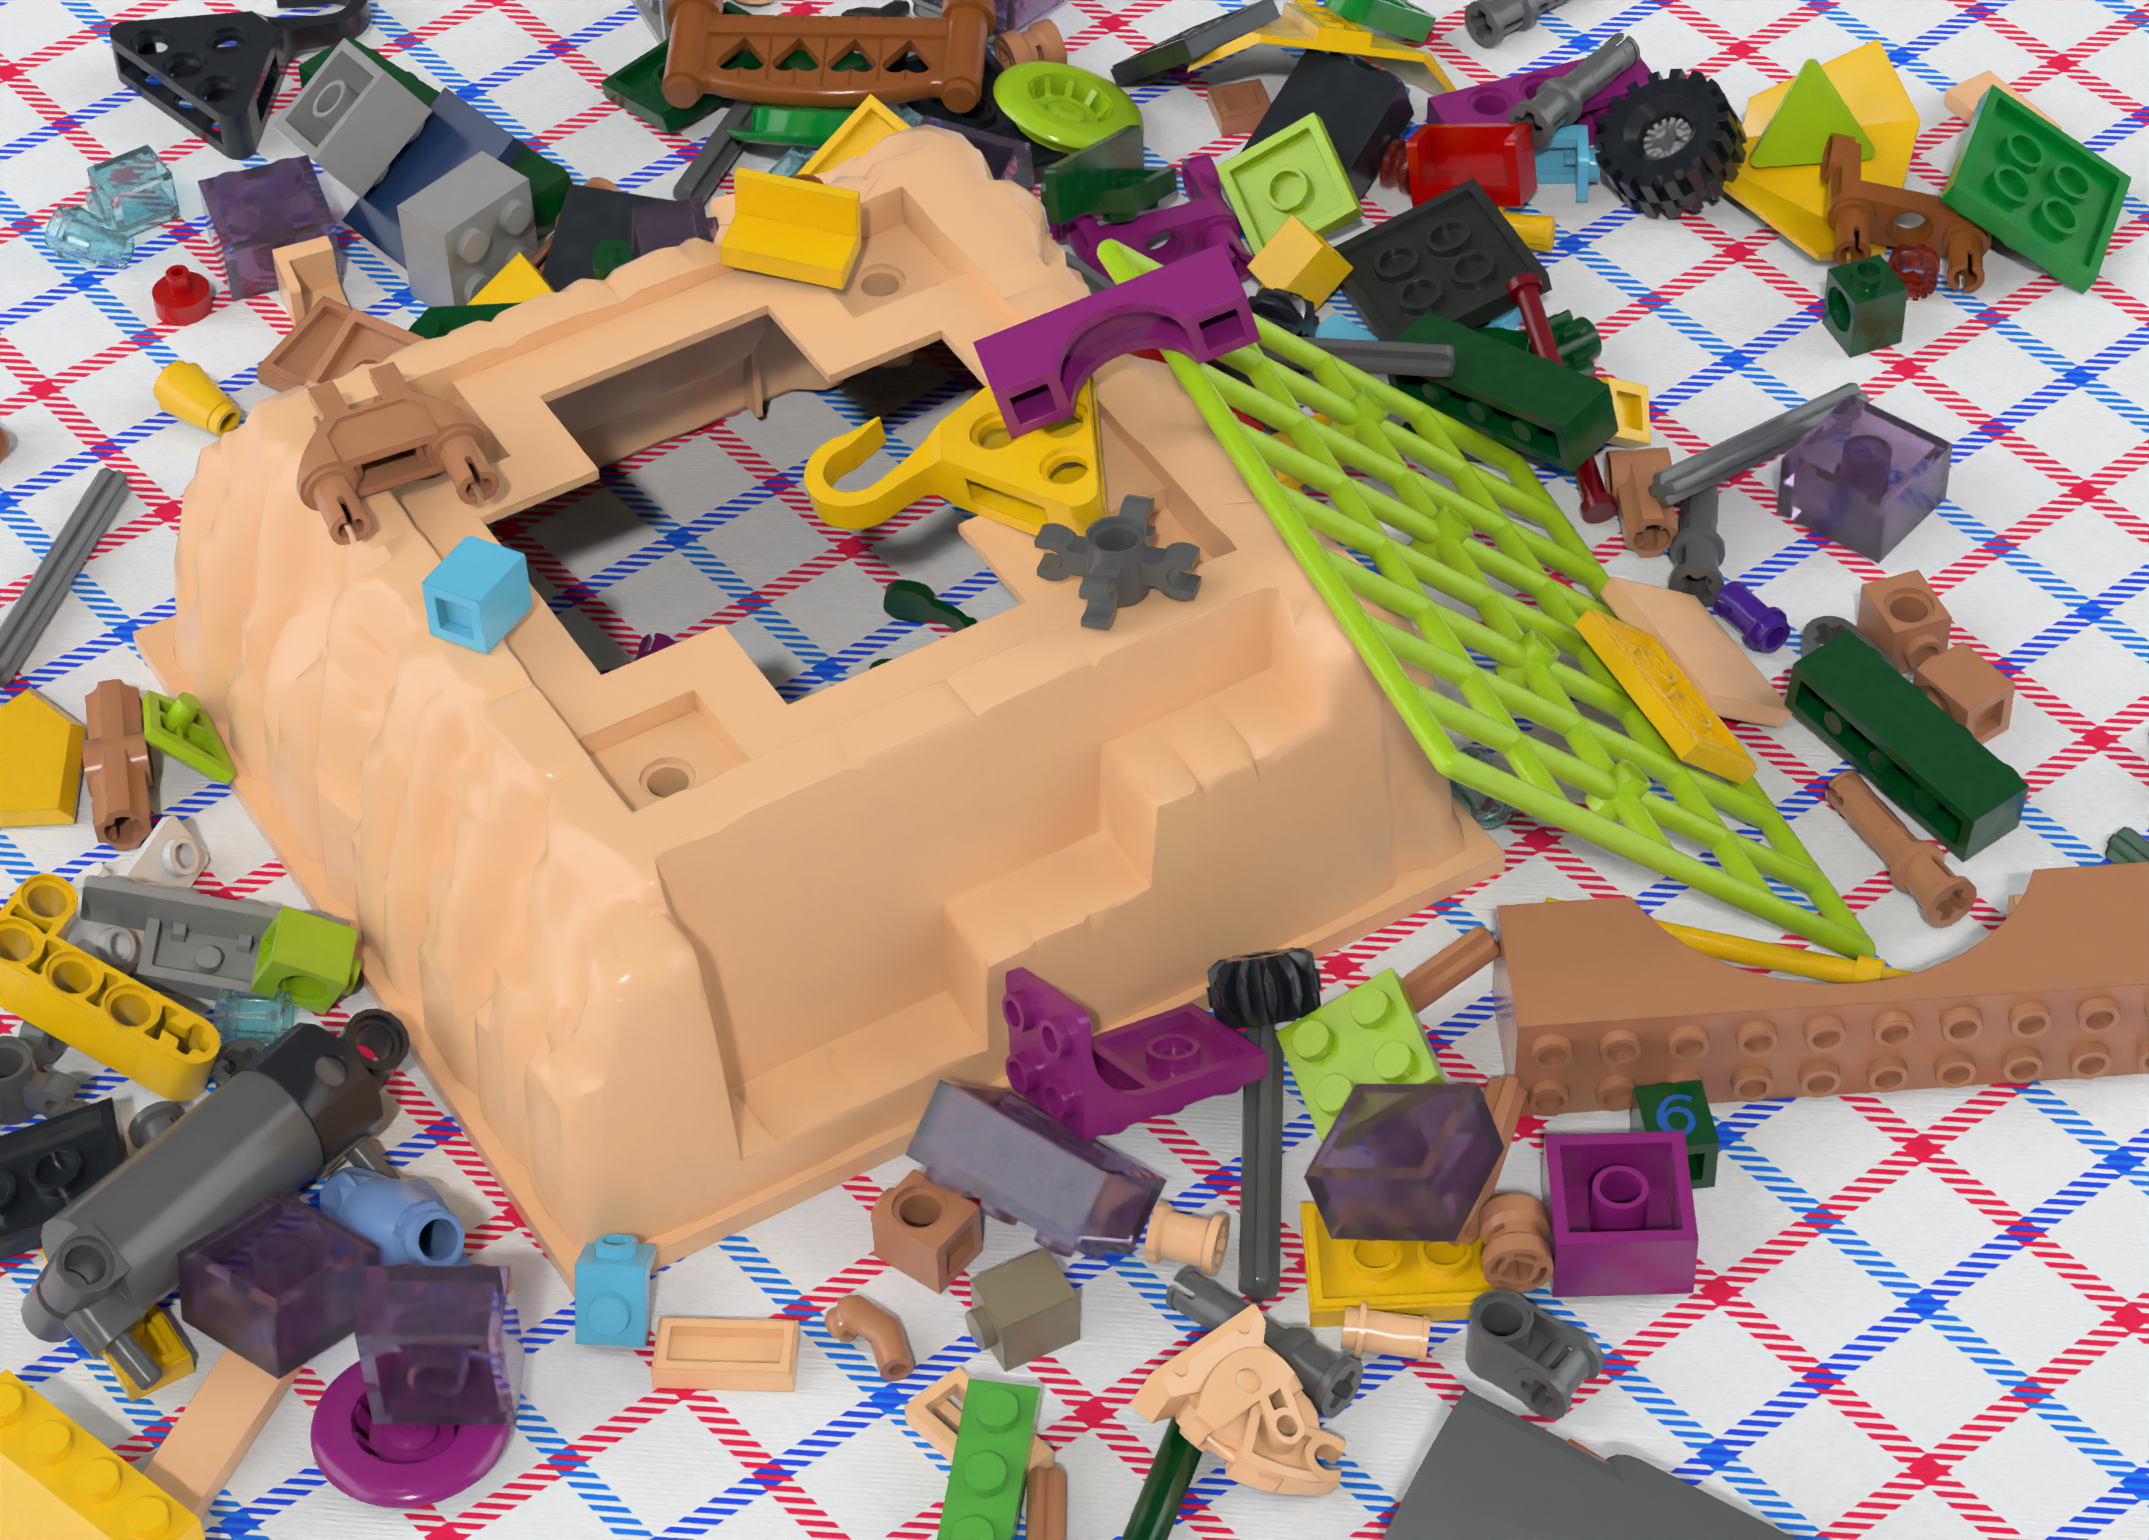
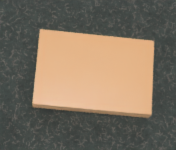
(1699, 649)

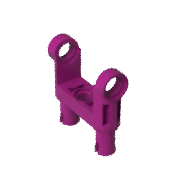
(1192, 225)

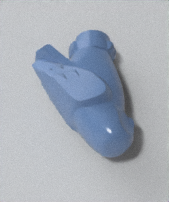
(397, 1215)

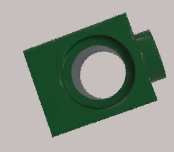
(1864, 305)

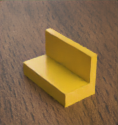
(793, 229)

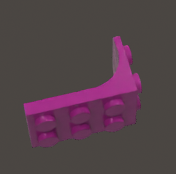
(1121, 1074)

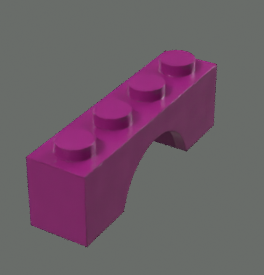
(1180, 307)

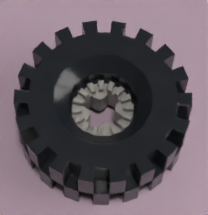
(1649, 124)

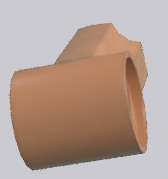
(1644, 522)

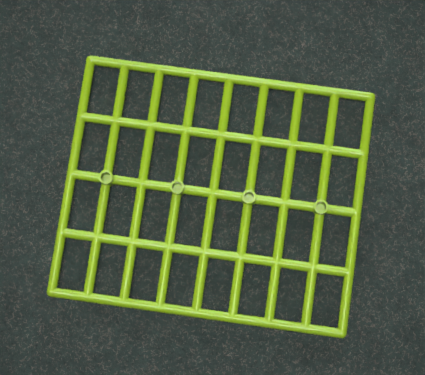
(1441, 530)

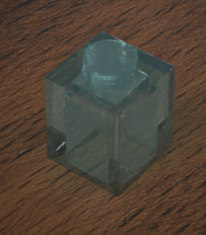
(133, 191)

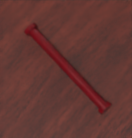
(1526, 292)

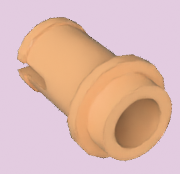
(1385, 1333)

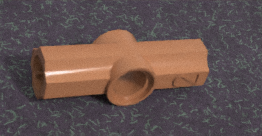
(118, 765)

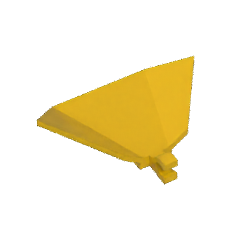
(1319, 28)
(1793, 196)

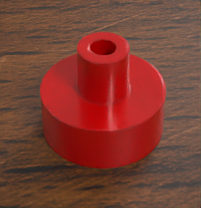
(182, 297)

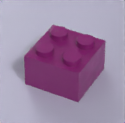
(1620, 1213)

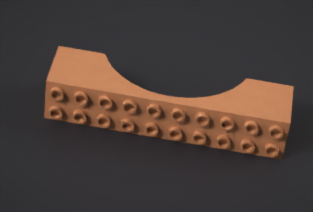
(1613, 1002)

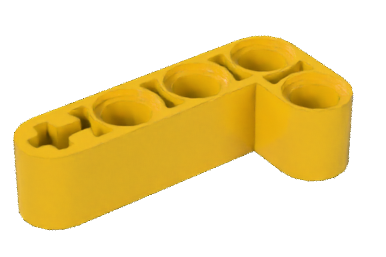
(94, 1003)

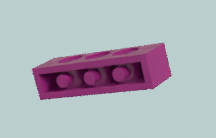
(1494, 99)

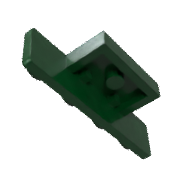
(1105, 180)

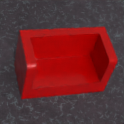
(1492, 153)

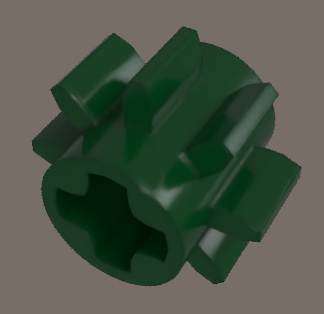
(1576, 342)

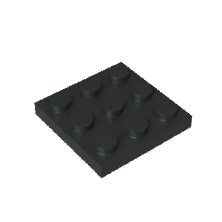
(1437, 259)

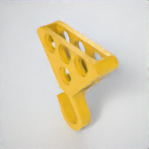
(974, 468)

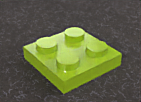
(1289, 176)
(1355, 1040)

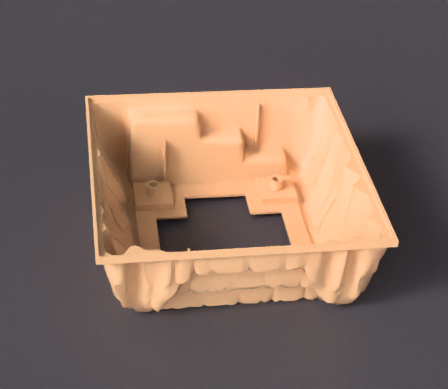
(735, 939)

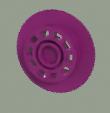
(399, 1461)

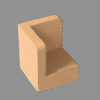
(305, 275)

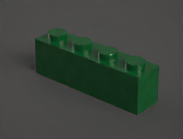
(1513, 395)
(1906, 745)

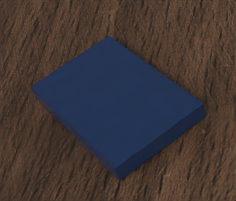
(447, 140)

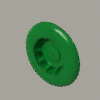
(790, 125)

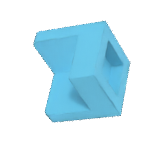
(477, 594)

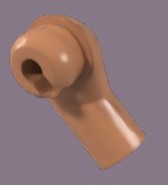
(881, 1329)

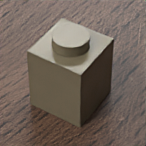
(1023, 1310)

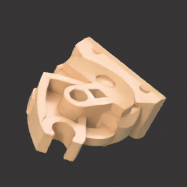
(1246, 1408)

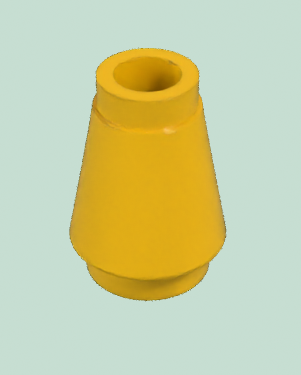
(194, 397)

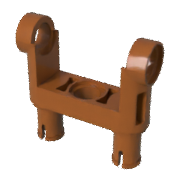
(1866, 214)

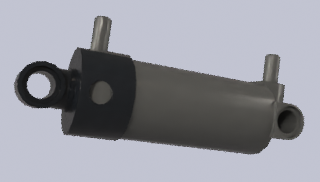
(263, 1131)

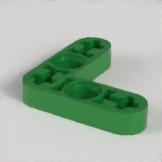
(1391, 16)

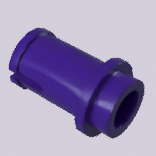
(1761, 625)

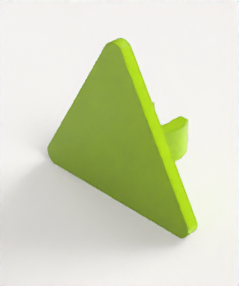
(1805, 121)

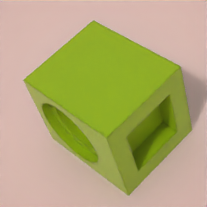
(306, 958)

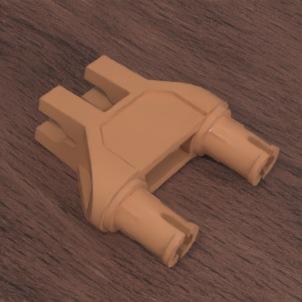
(386, 446)

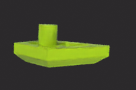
(186, 735)

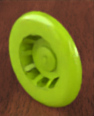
(1063, 104)

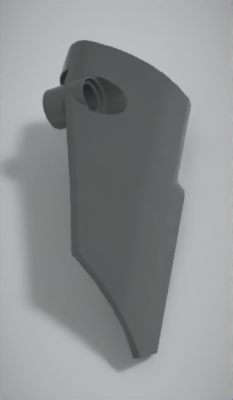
(1516, 1481)

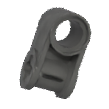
(1529, 1352)

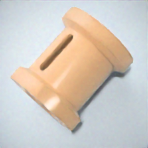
(1187, 1238)

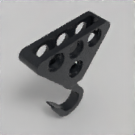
(237, 79)

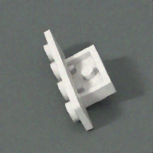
(164, 860)

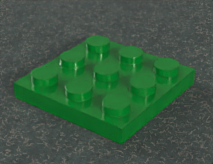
(2036, 189)

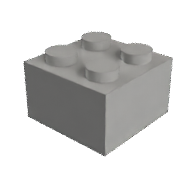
(353, 118)
(466, 230)

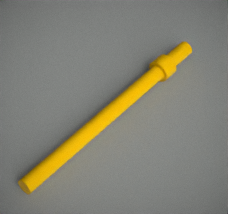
(1780, 957)

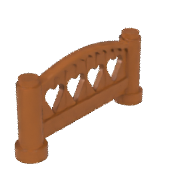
(707, 38)

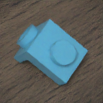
(1568, 160)
(613, 1291)

